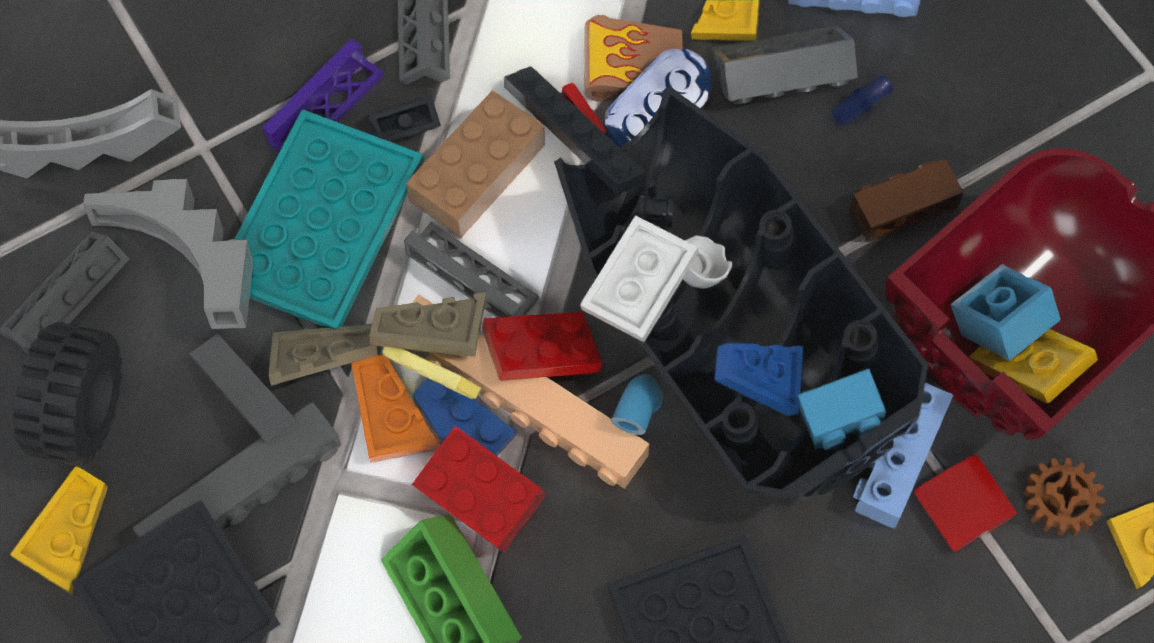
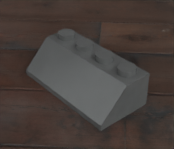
(785, 63)

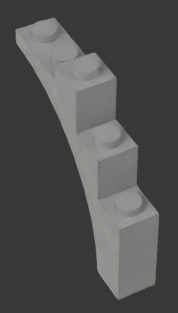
(77, 141)
(197, 234)

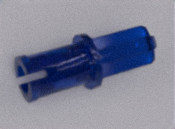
(862, 100)

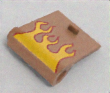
(619, 52)

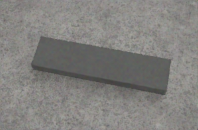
(242, 388)

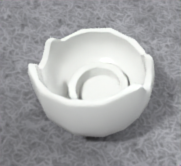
(709, 265)

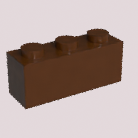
(905, 199)

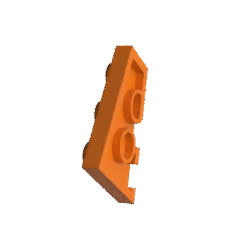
(388, 414)

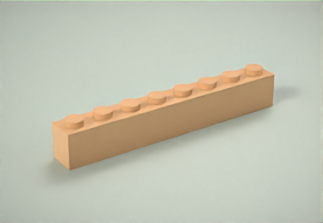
(552, 412)

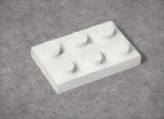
(639, 278)

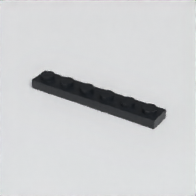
(575, 130)

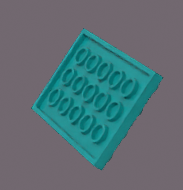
(324, 217)

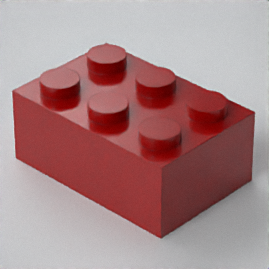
(479, 489)

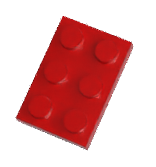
(541, 345)

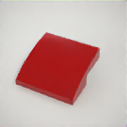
(965, 502)

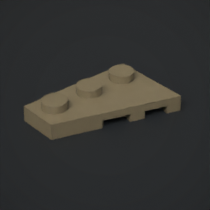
(438, 328)
(316, 350)

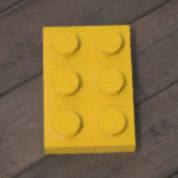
(1042, 367)

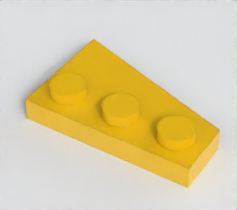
(63, 530)
(1135, 541)

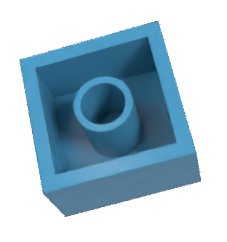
(1006, 312)
(841, 410)

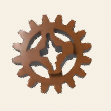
(1076, 489)

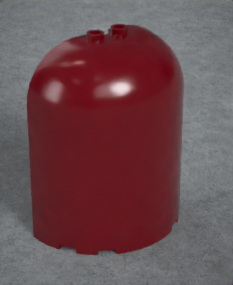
(1062, 224)

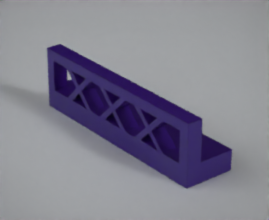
(320, 88)

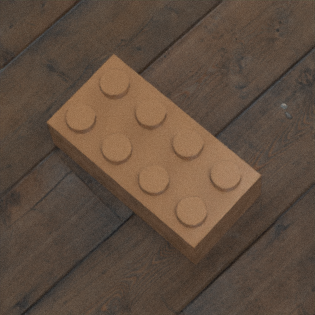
(476, 164)

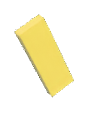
(432, 371)

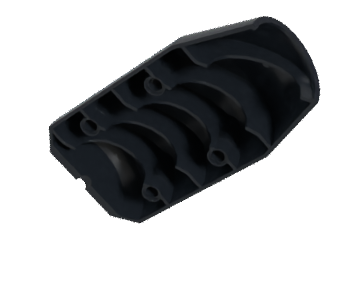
(782, 289)

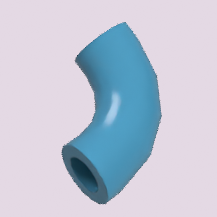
(637, 404)

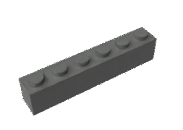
(255, 473)

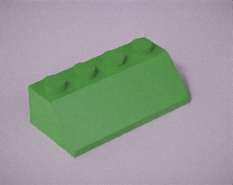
(447, 586)

